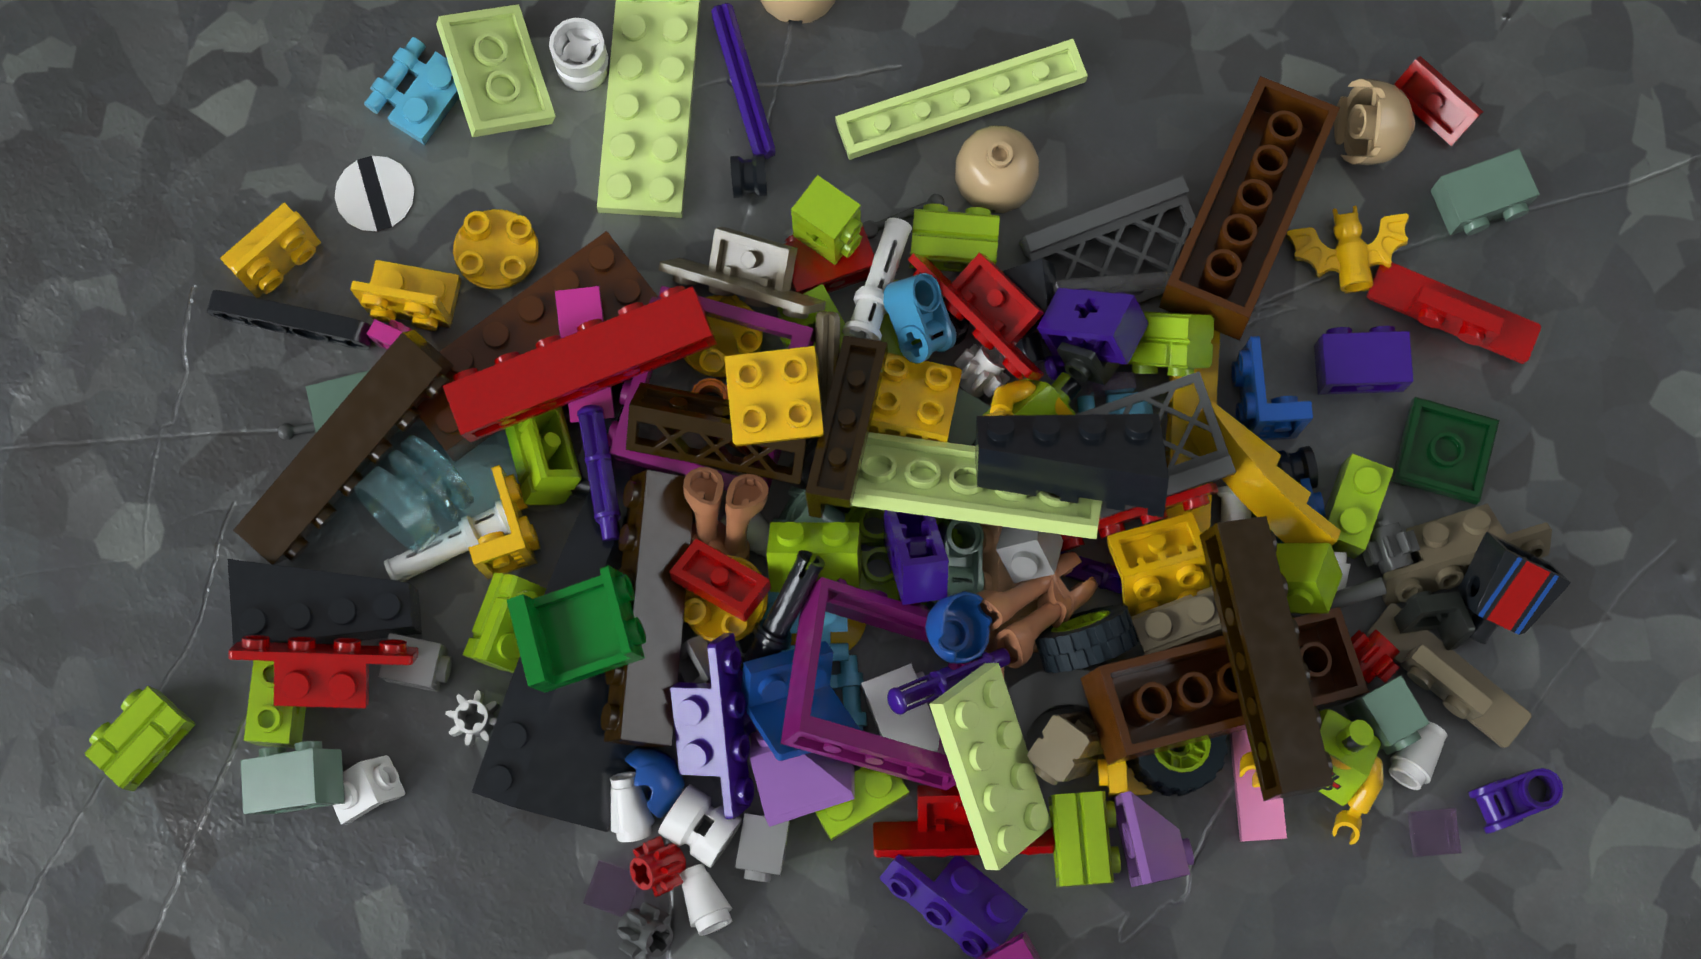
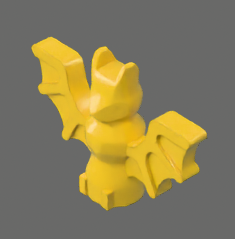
(1352, 255)

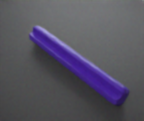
(743, 80)

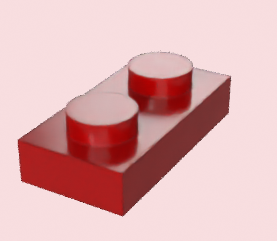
(1437, 101)
(720, 580)

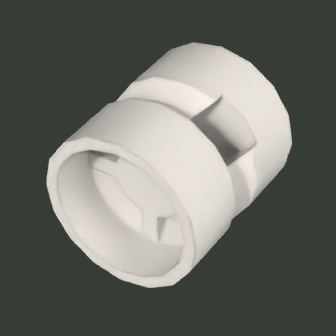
(579, 54)
(687, 816)

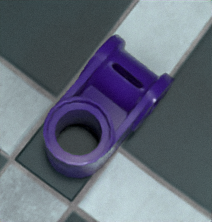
(1509, 799)

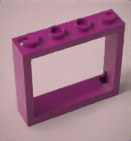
(617, 435)
(841, 741)

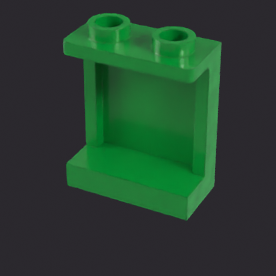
(577, 631)

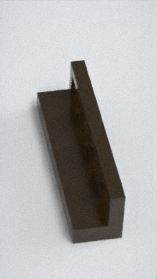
(711, 419)
(846, 424)

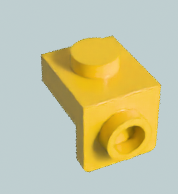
(1119, 779)

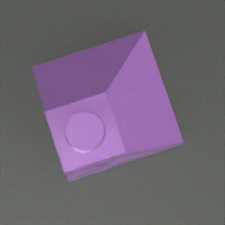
(799, 783)
(1150, 842)

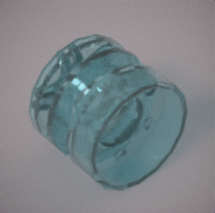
(422, 486)

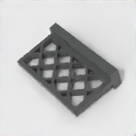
(1113, 218)
(1192, 472)

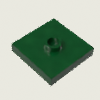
(1445, 450)

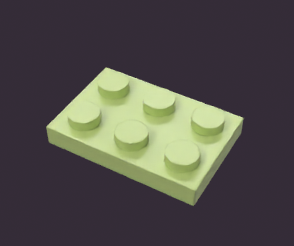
(495, 70)

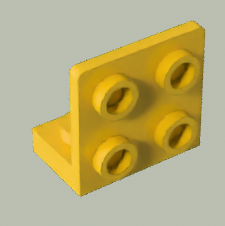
(271, 250)
(409, 294)
(774, 396)
(916, 399)
(507, 552)
(1159, 562)

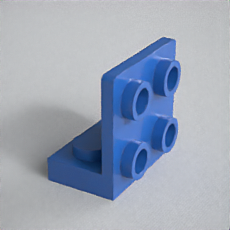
(1272, 421)
(766, 694)

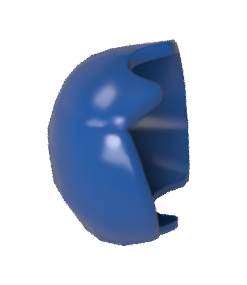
(958, 628)
(660, 774)

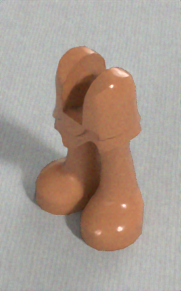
(744, 500)
(1054, 607)

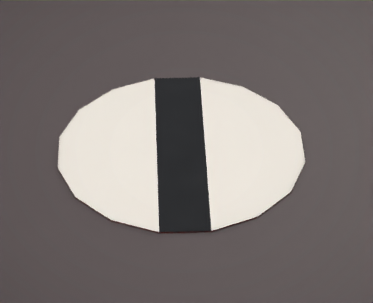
(374, 193)

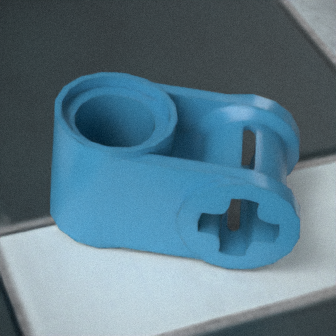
(919, 313)

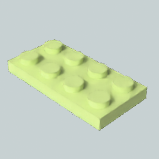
(991, 765)

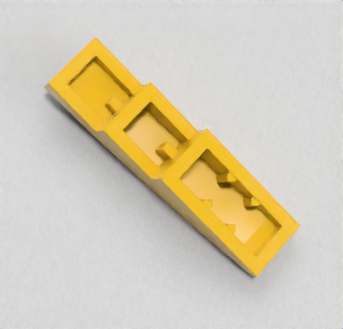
(1263, 485)

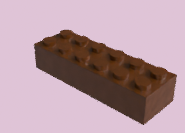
(1249, 206)
(530, 319)
(1192, 694)

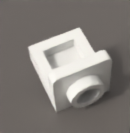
(367, 787)

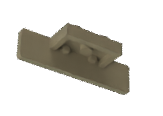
(748, 268)
(1449, 547)
(1454, 680)

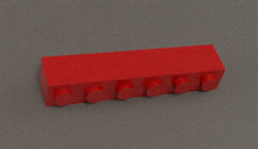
(579, 363)

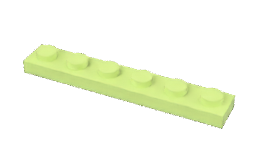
(961, 99)

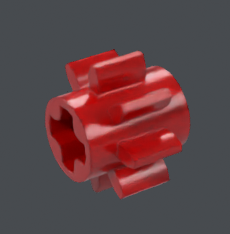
(1375, 655)
(657, 866)

